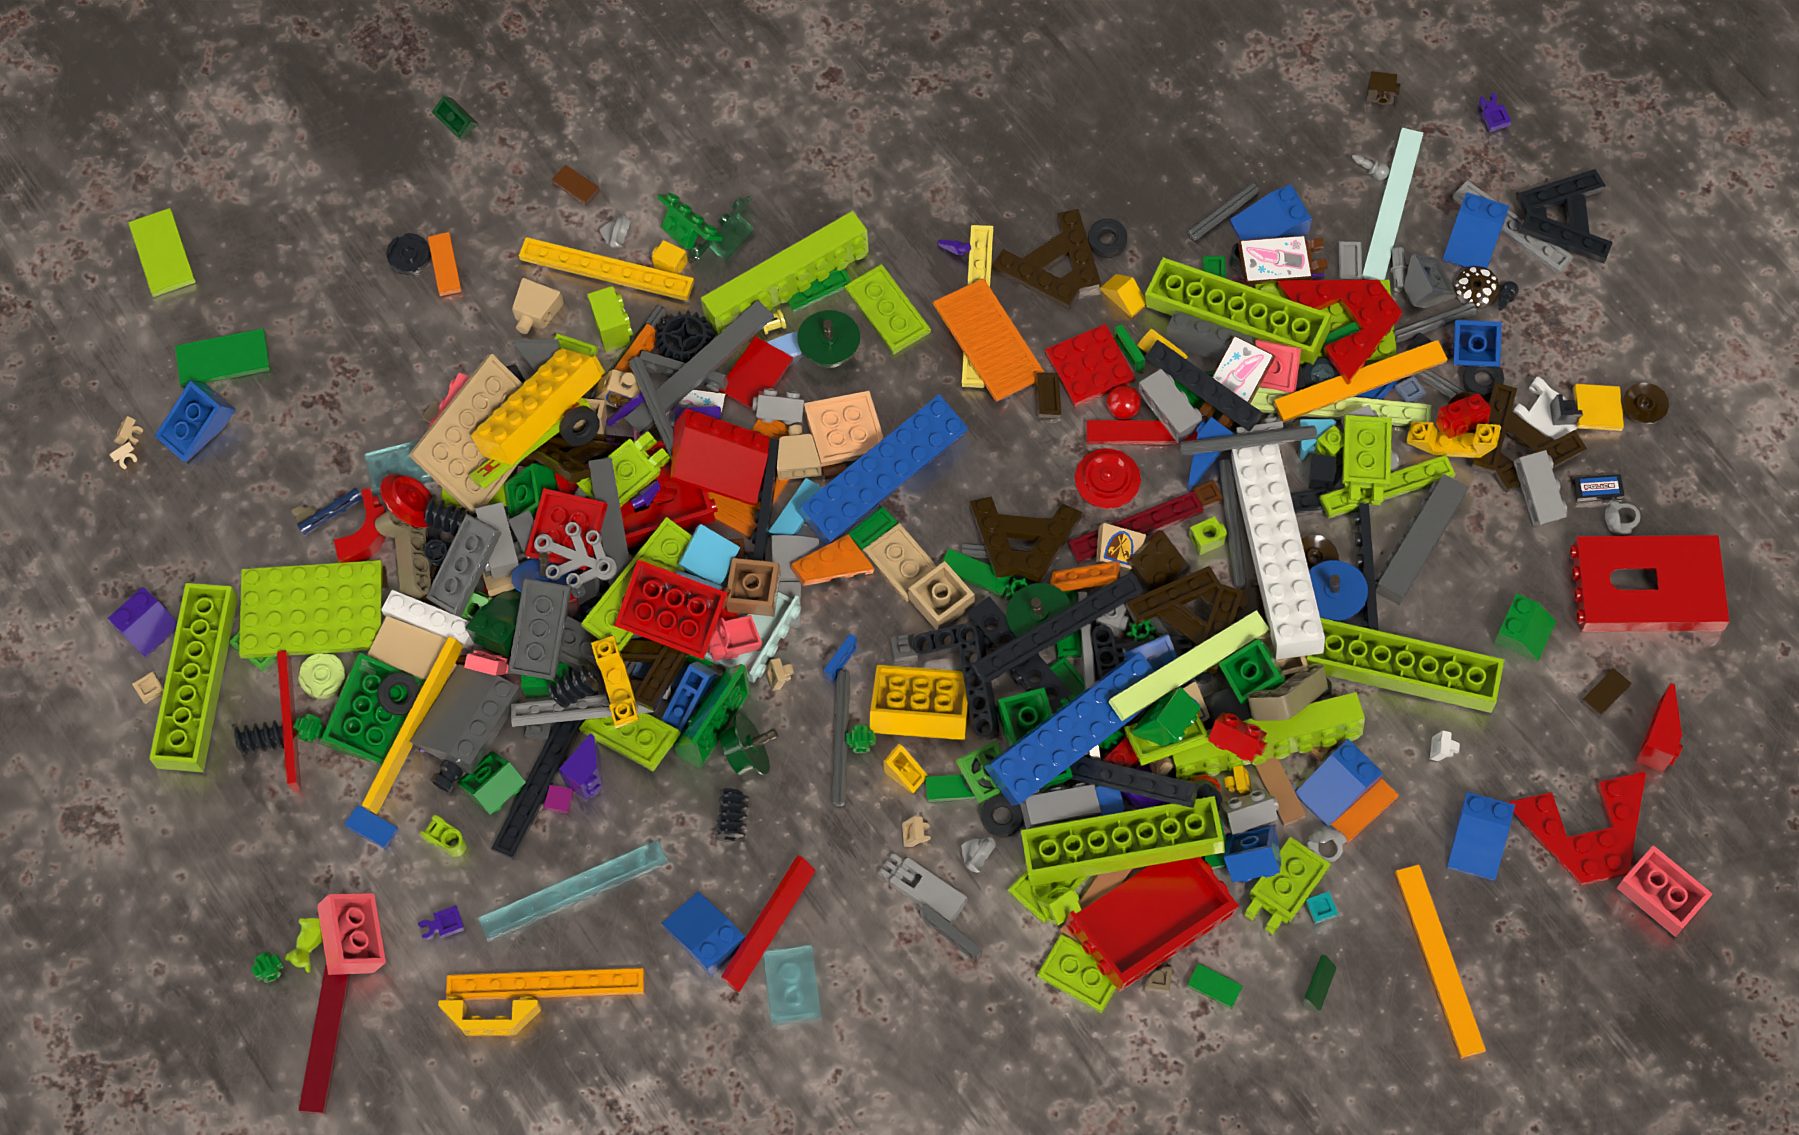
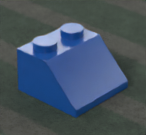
(1476, 343)
(1253, 854)

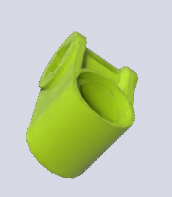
(440, 835)

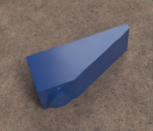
(1203, 461)
(688, 695)

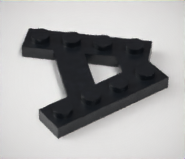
(1574, 235)

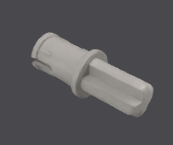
(1399, 269)

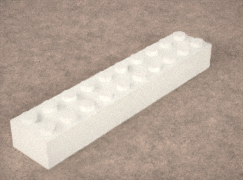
(1277, 552)

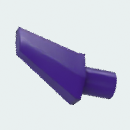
(955, 246)
(646, 495)

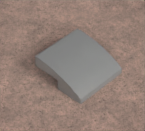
(789, 549)

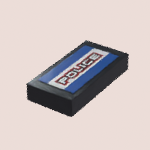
(1598, 487)

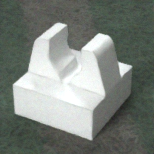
(1443, 746)

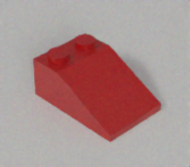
(1664, 734)

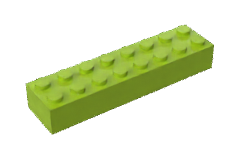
(788, 271)
(1237, 307)
(1409, 666)
(194, 677)
(1314, 726)
(1122, 841)

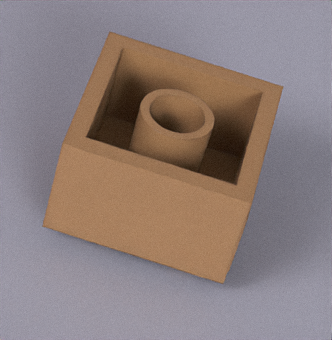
(753, 587)

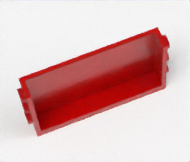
(1151, 918)

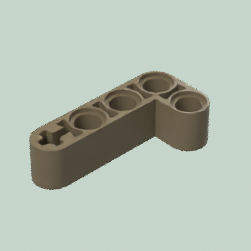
(411, 561)
(1290, 696)

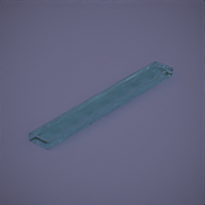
(573, 890)

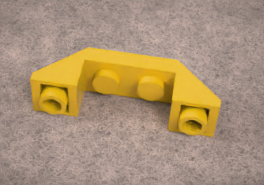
(1473, 445)
(617, 682)
(522, 1013)

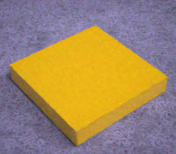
(1600, 407)

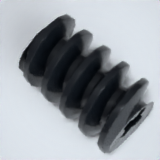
(445, 517)
(576, 687)
(259, 738)
(730, 815)

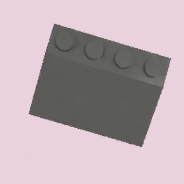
(466, 717)

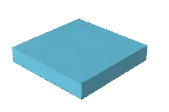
(708, 555)

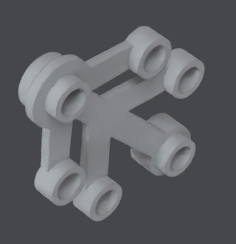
(578, 558)

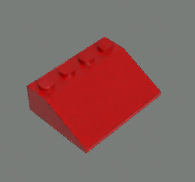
(718, 456)
(672, 607)

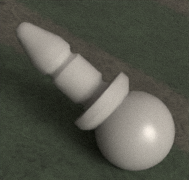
(1379, 170)

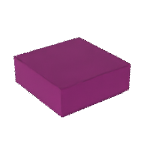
(558, 799)

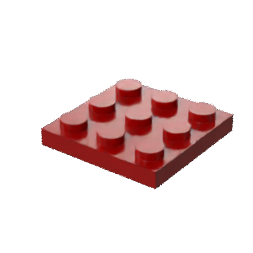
(1089, 365)
(554, 514)

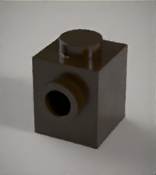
(1382, 88)

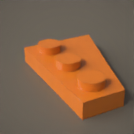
(835, 560)

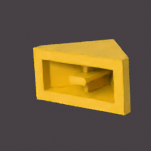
(1124, 293)
(904, 769)

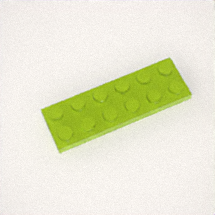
(663, 546)

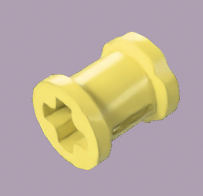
(777, 322)

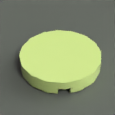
(322, 675)

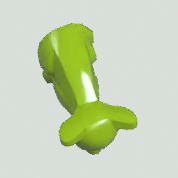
(307, 940)

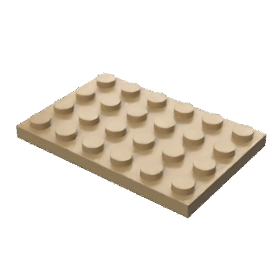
(448, 448)

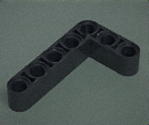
(966, 650)

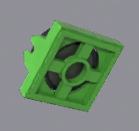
(975, 775)

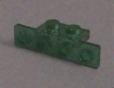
(734, 232)

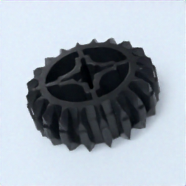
(675, 331)

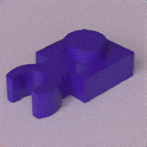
(1493, 115)
(446, 923)

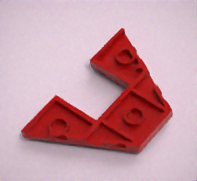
(1367, 306)
(1594, 854)

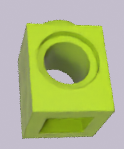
(1330, 443)
(1205, 544)
(1058, 904)

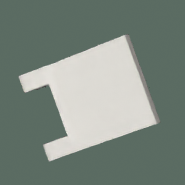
(1540, 413)

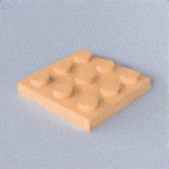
(843, 427)

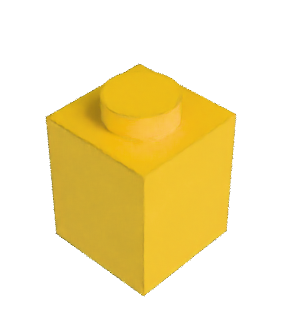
(669, 258)

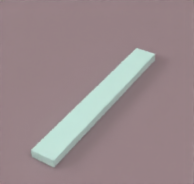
(1392, 205)

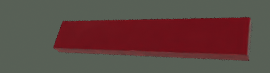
(1145, 522)
(324, 1043)

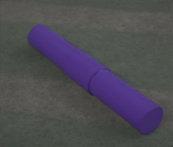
(625, 410)

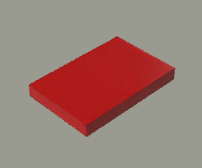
(756, 369)

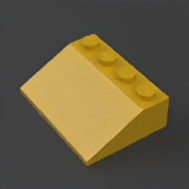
(919, 702)

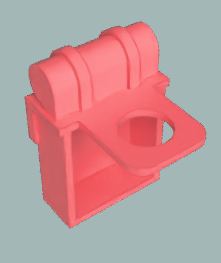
(734, 638)
(487, 663)

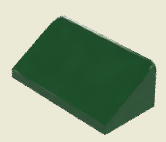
(454, 117)
(1319, 984)

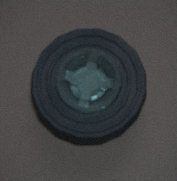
(1320, 370)

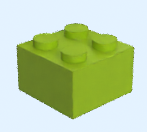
(610, 318)

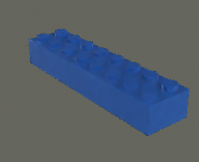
(882, 470)
(1065, 734)

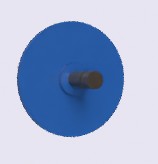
(536, 570)
(1338, 589)

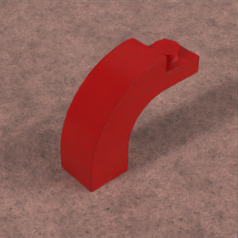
(367, 539)

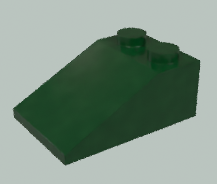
(495, 623)

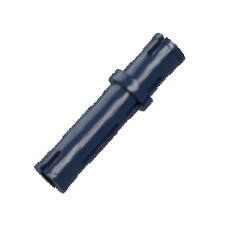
(353, 496)

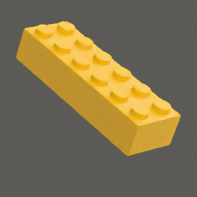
(536, 406)

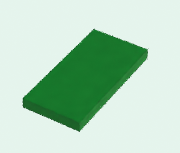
(223, 357)

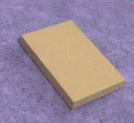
(899, 559)
(406, 647)

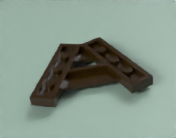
(1031, 269)
(1501, 414)
(572, 463)
(997, 528)
(1169, 600)
(665, 667)

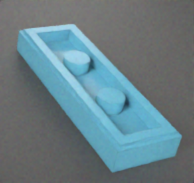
(789, 520)

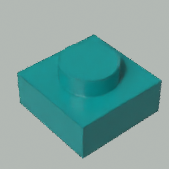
(1321, 907)

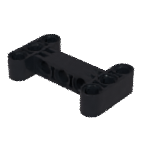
(1116, 652)

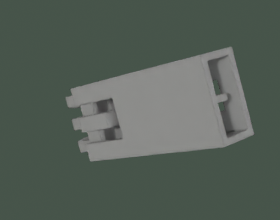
(929, 890)

